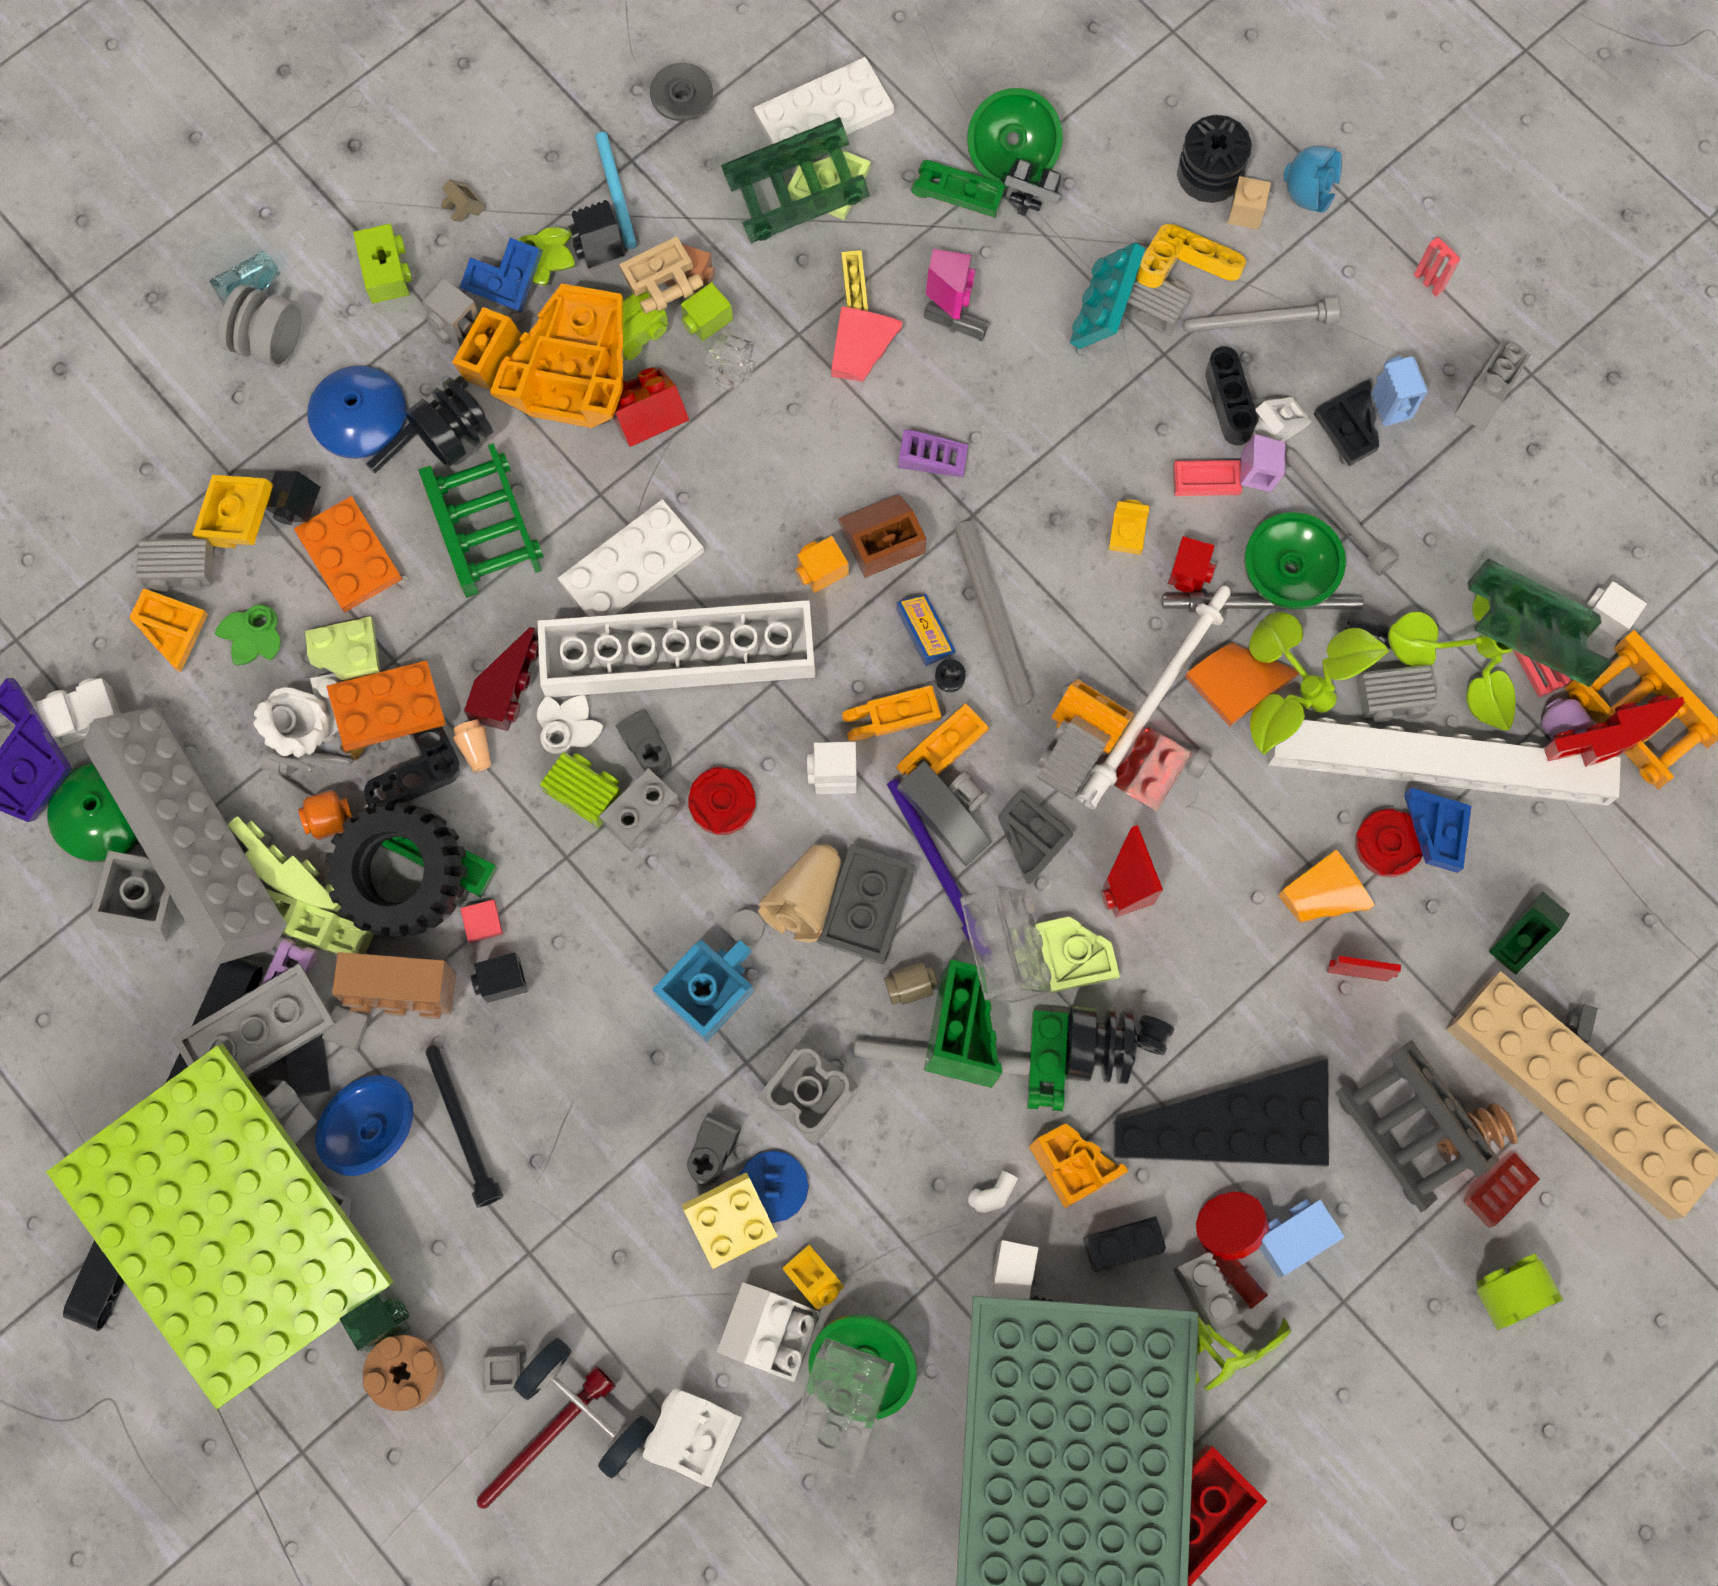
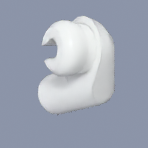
(993, 1198)

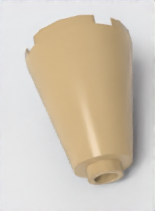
(803, 894)

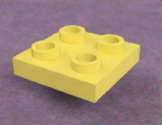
(729, 1220)

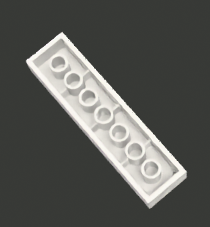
(675, 649)

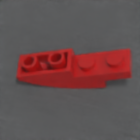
(1619, 734)

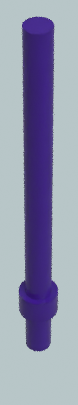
(930, 851)

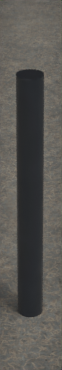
(401, 439)

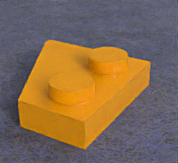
(168, 625)

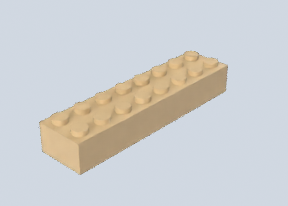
(1586, 1096)

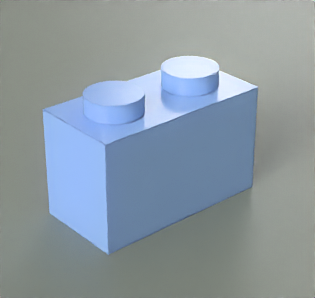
(1299, 1237)

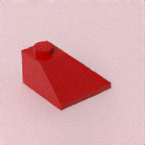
(1132, 878)

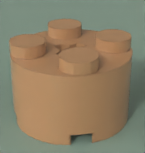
(382, 1376)

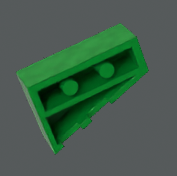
(962, 1029)

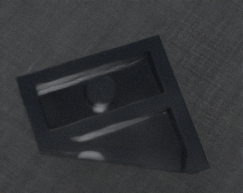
(1350, 423)

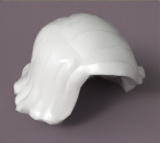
(292, 721)

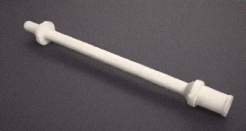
(1105, 773)

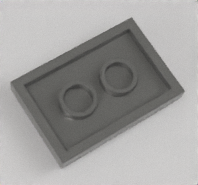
(867, 904)

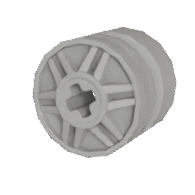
(259, 325)

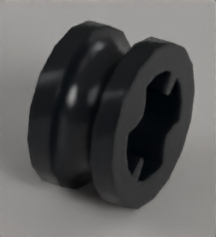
(953, 666)

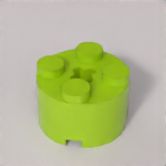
(1519, 1293)

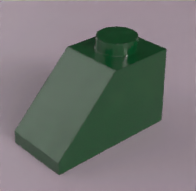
(1529, 932)

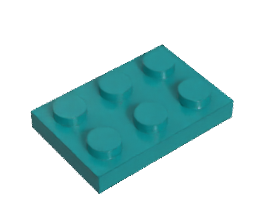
(1106, 296)

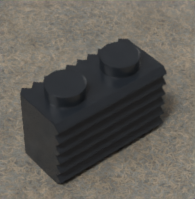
(596, 234)
(1124, 1244)

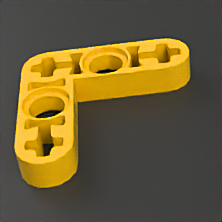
(1184, 245)

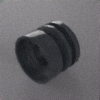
(1213, 158)
(449, 422)
(1100, 1044)

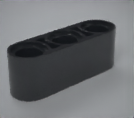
(1233, 382)

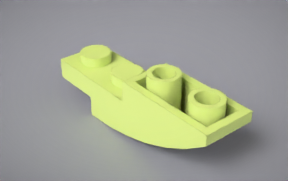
(291, 878)

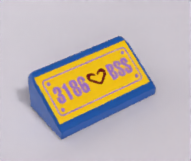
(925, 629)

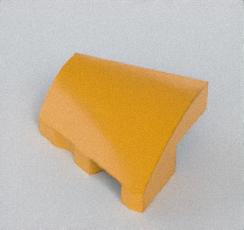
(1326, 891)
(1073, 1164)

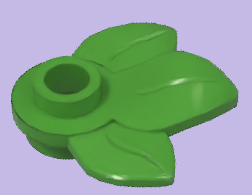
(247, 637)

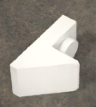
(1280, 418)

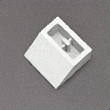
(768, 1331)

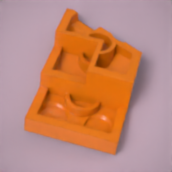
(1237, 681)

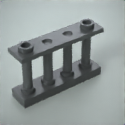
(1431, 1095)

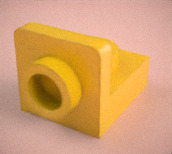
(1128, 527)
(813, 1278)

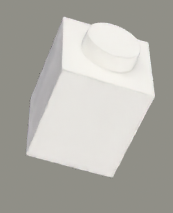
(1617, 609)

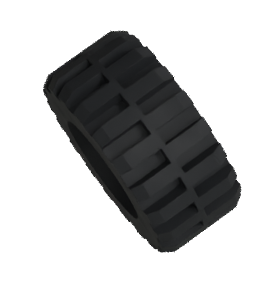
(353, 861)

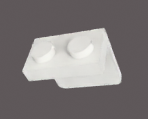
(691, 1436)

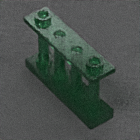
(785, 155)
(1538, 622)

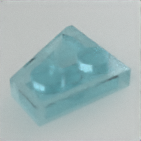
(255, 272)

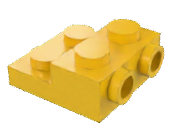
(232, 510)

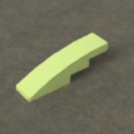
(320, 927)

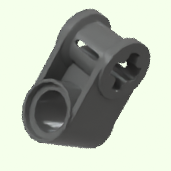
(643, 740)
(713, 1142)

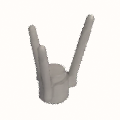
(285, 765)

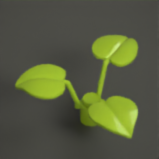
(1348, 654)
(1488, 698)
(1242, 1360)

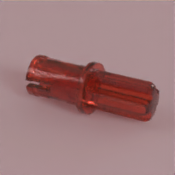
(1240, 1280)

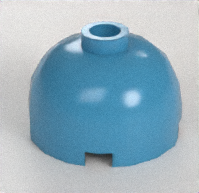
(1312, 176)

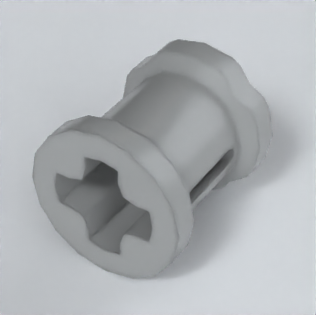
(969, 793)

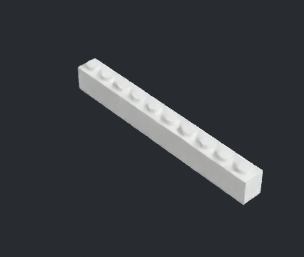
(1446, 761)

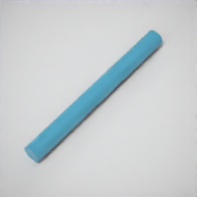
(615, 190)

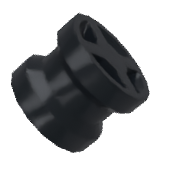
(1153, 1034)

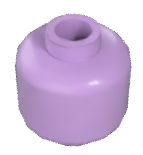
(1565, 716)

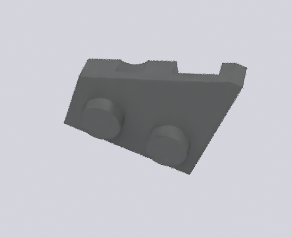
(1032, 835)

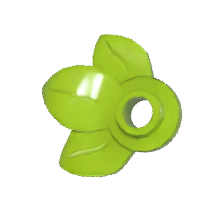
(554, 255)

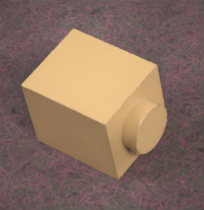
(1249, 202)

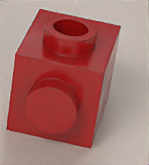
(1192, 565)

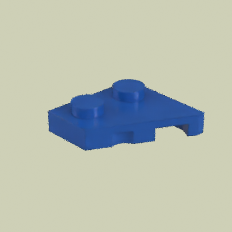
(1440, 828)

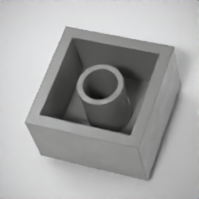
(132, 898)

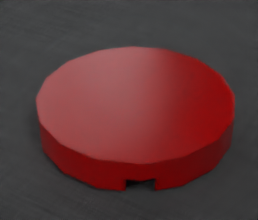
(722, 801)
(1388, 843)
(1232, 1225)

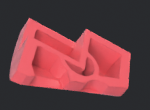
(861, 342)

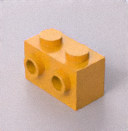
(485, 347)

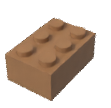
(394, 984)

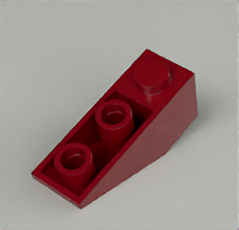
(499, 686)

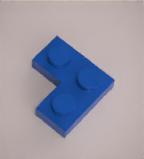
(510, 282)

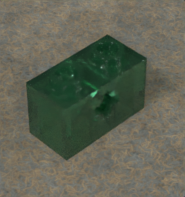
(375, 1321)

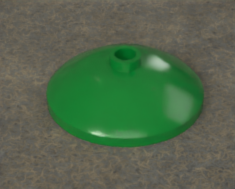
(1029, 118)
(1298, 542)
(84, 832)
(881, 1340)

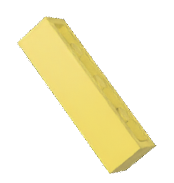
(854, 280)

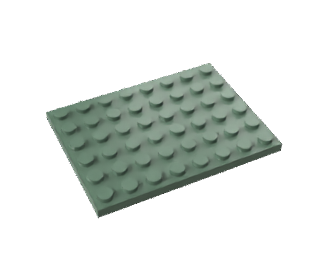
(1077, 1445)

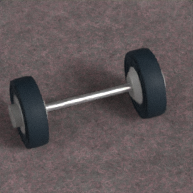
(544, 1368)

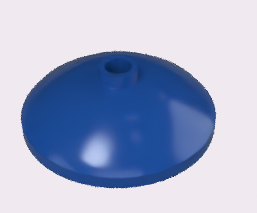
(359, 428)
(364, 1125)

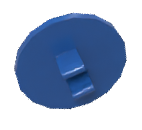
(778, 1183)

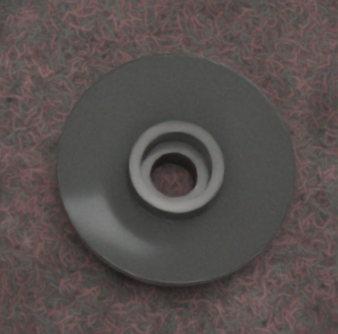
(678, 81)

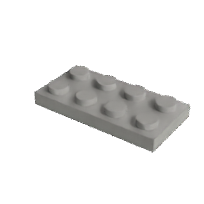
(261, 1023)

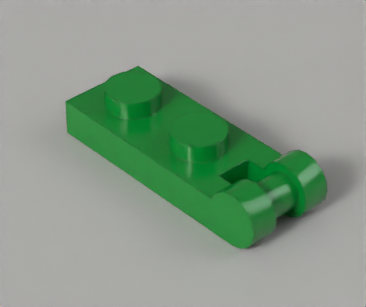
(958, 188)
(1047, 1059)

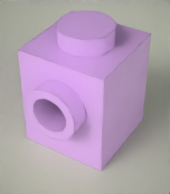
(1262, 463)

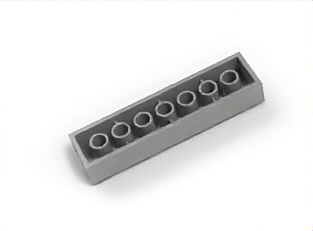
(184, 835)

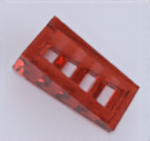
(1482, 1209)

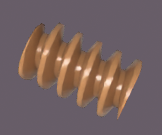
(1491, 1123)

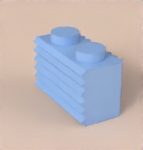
(1399, 390)

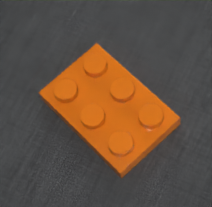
(347, 554)
(385, 705)

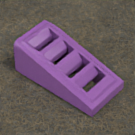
(930, 465)

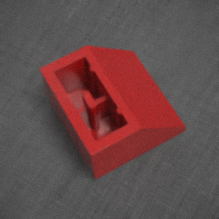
(648, 406)

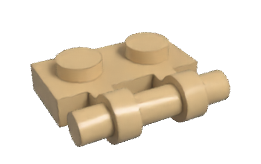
(656, 267)

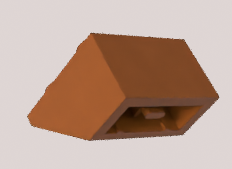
(883, 535)

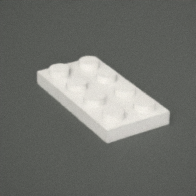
(845, 93)
(631, 563)

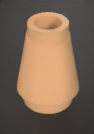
(473, 744)

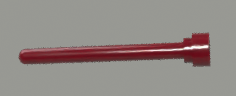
(595, 1386)

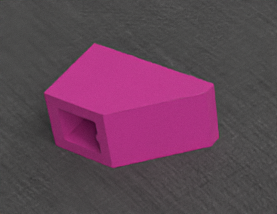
(950, 281)

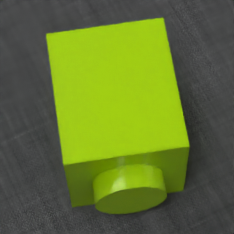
(706, 312)

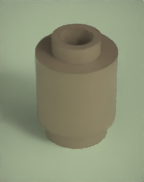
(911, 984)

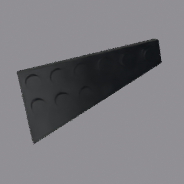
(1256, 1122)

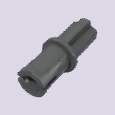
(967, 324)

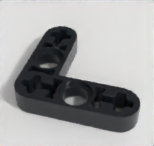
(425, 767)

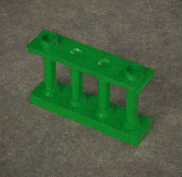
(459, 543)

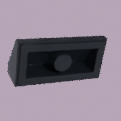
(308, 1068)

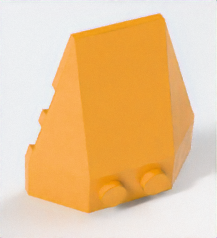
(568, 360)

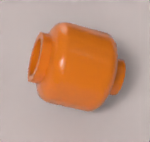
(324, 814)

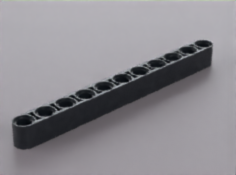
(98, 1281)

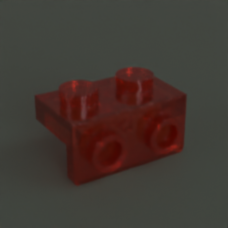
(1152, 768)

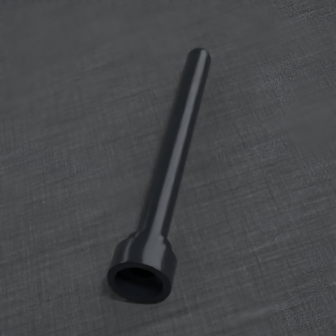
(485, 1188)

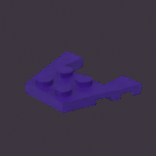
(29, 757)

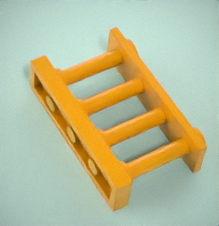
(1658, 679)

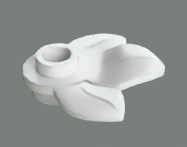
(570, 721)

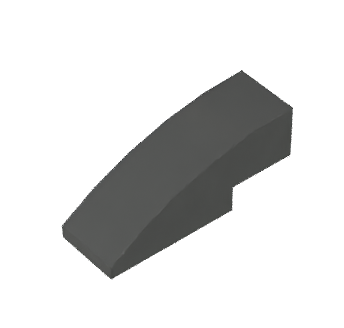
(943, 813)

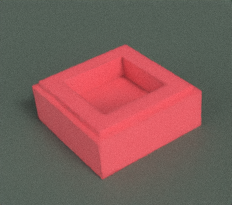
(481, 921)

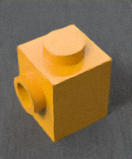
(821, 564)

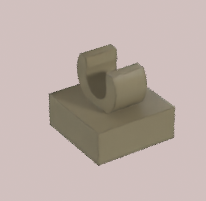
(464, 199)

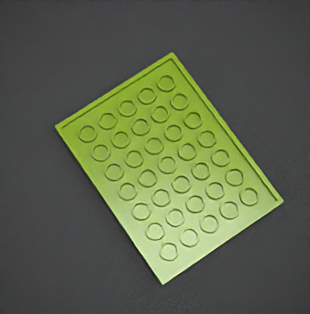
(219, 1226)

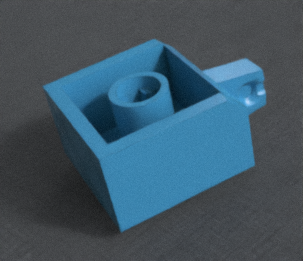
(702, 968)

